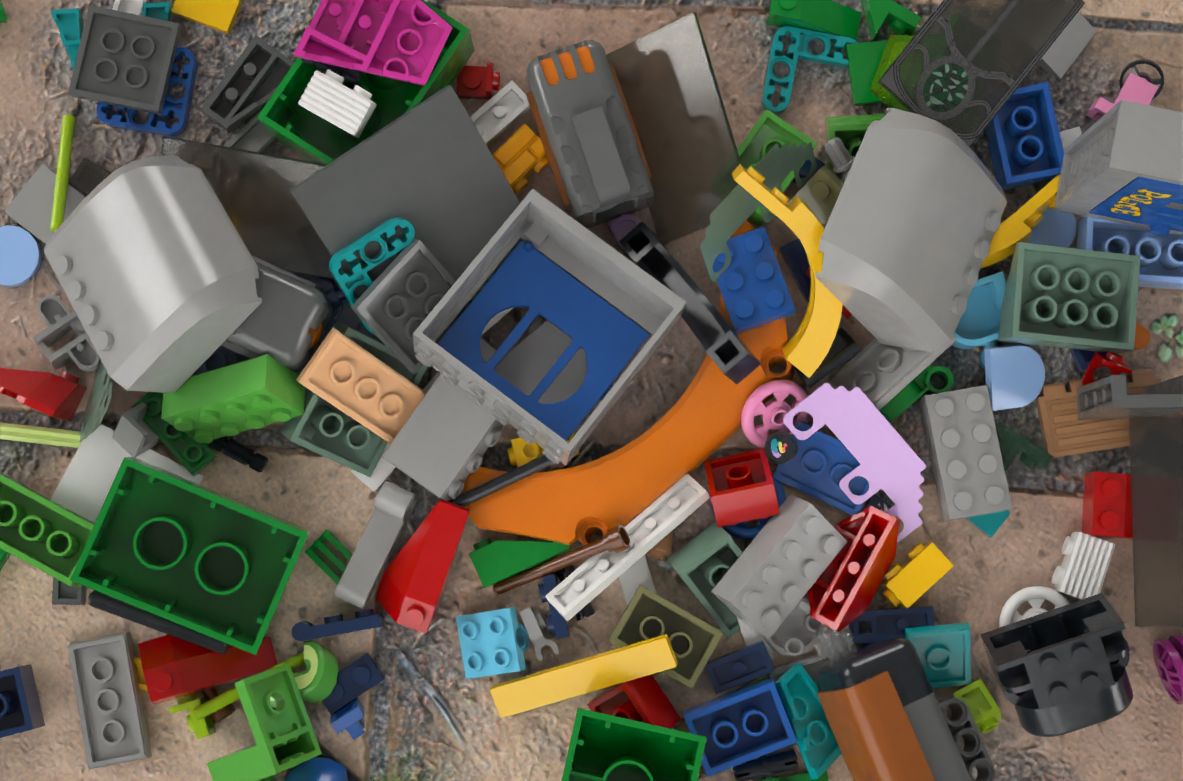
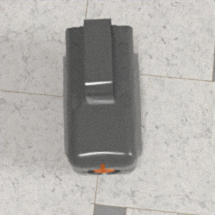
(286, 322)

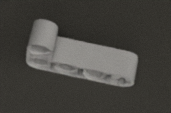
(376, 545)

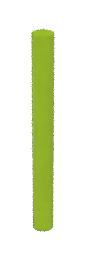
(62, 172)
(232, 695)

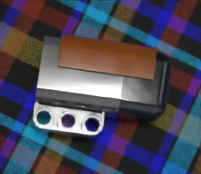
(892, 721)

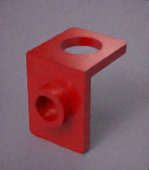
(1111, 360)

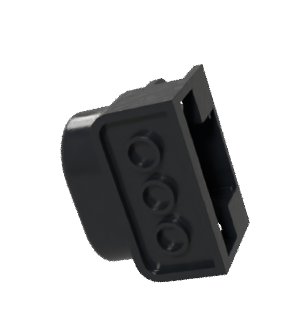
(1063, 667)

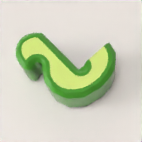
(320, 673)

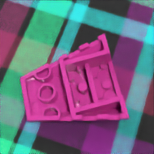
(376, 37)

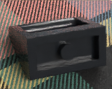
(840, 352)

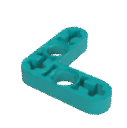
(799, 51)
(358, 272)

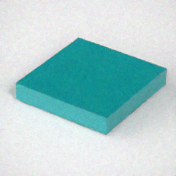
(943, 653)

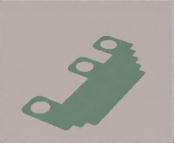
(741, 204)

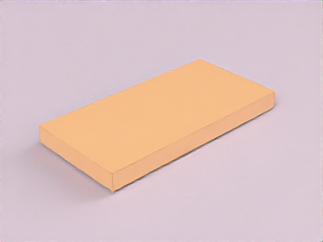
(361, 385)

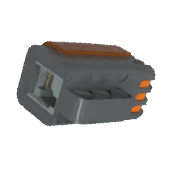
(588, 134)

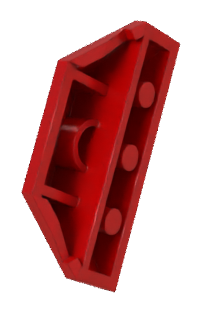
(857, 570)

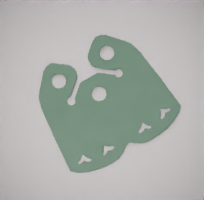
(95, 413)

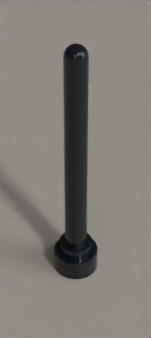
(504, 480)

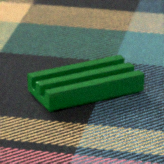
(318, 543)

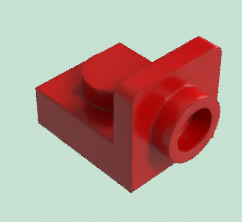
(477, 82)

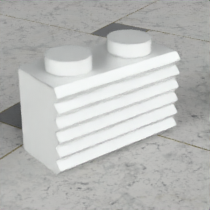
(338, 103)
(1083, 566)

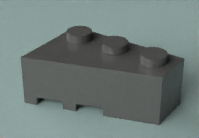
(247, 85)

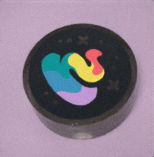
(781, 447)

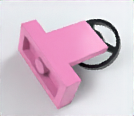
(1137, 88)

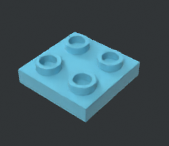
(492, 642)

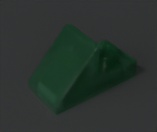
(1013, 444)

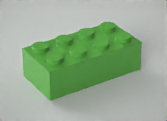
(234, 399)
(41, 530)

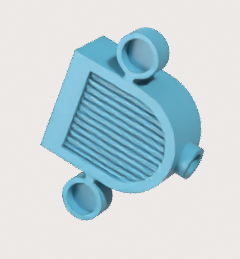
(982, 316)

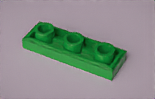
(190, 453)

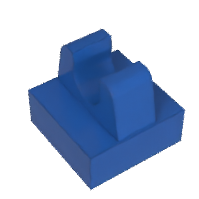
(349, 718)

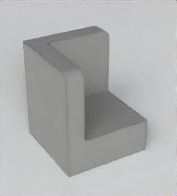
(133, 433)

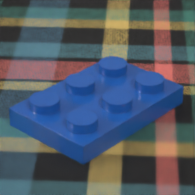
(753, 282)
(820, 467)

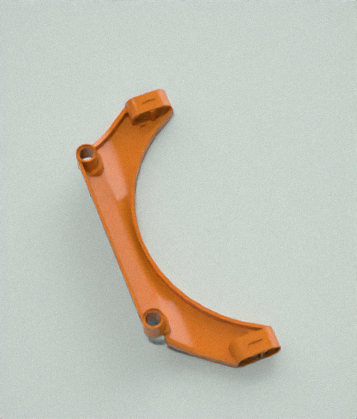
(621, 485)

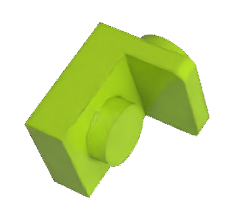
(981, 705)
(202, 727)

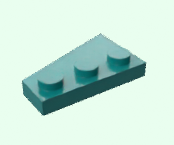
(807, 720)

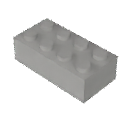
(965, 453)
(779, 566)

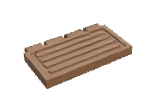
(1067, 435)

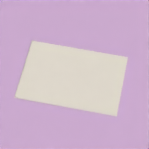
(95, 468)

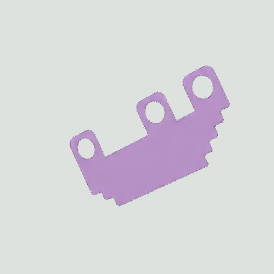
(877, 446)

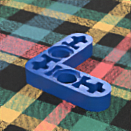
(179, 108)

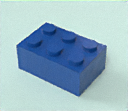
(1025, 139)
(740, 726)

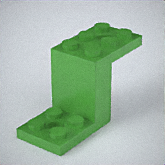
(281, 735)

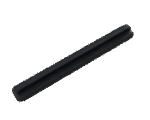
(124, 610)

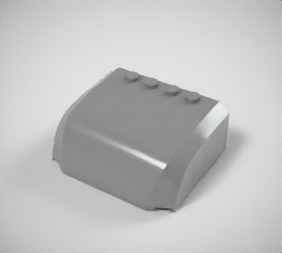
(910, 231)
(154, 272)

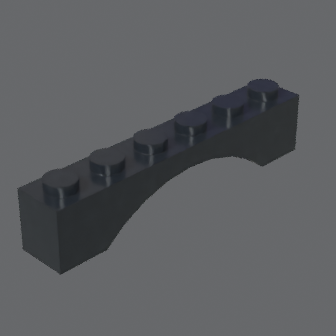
(699, 313)

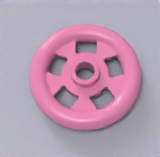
(754, 406)

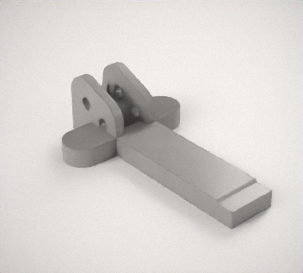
(59, 323)

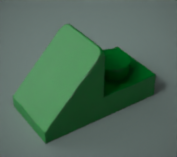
(899, 18)

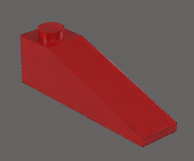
(43, 391)
(419, 572)
(182, 668)

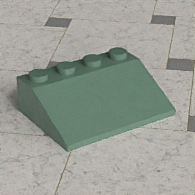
(1071, 299)
(333, 432)

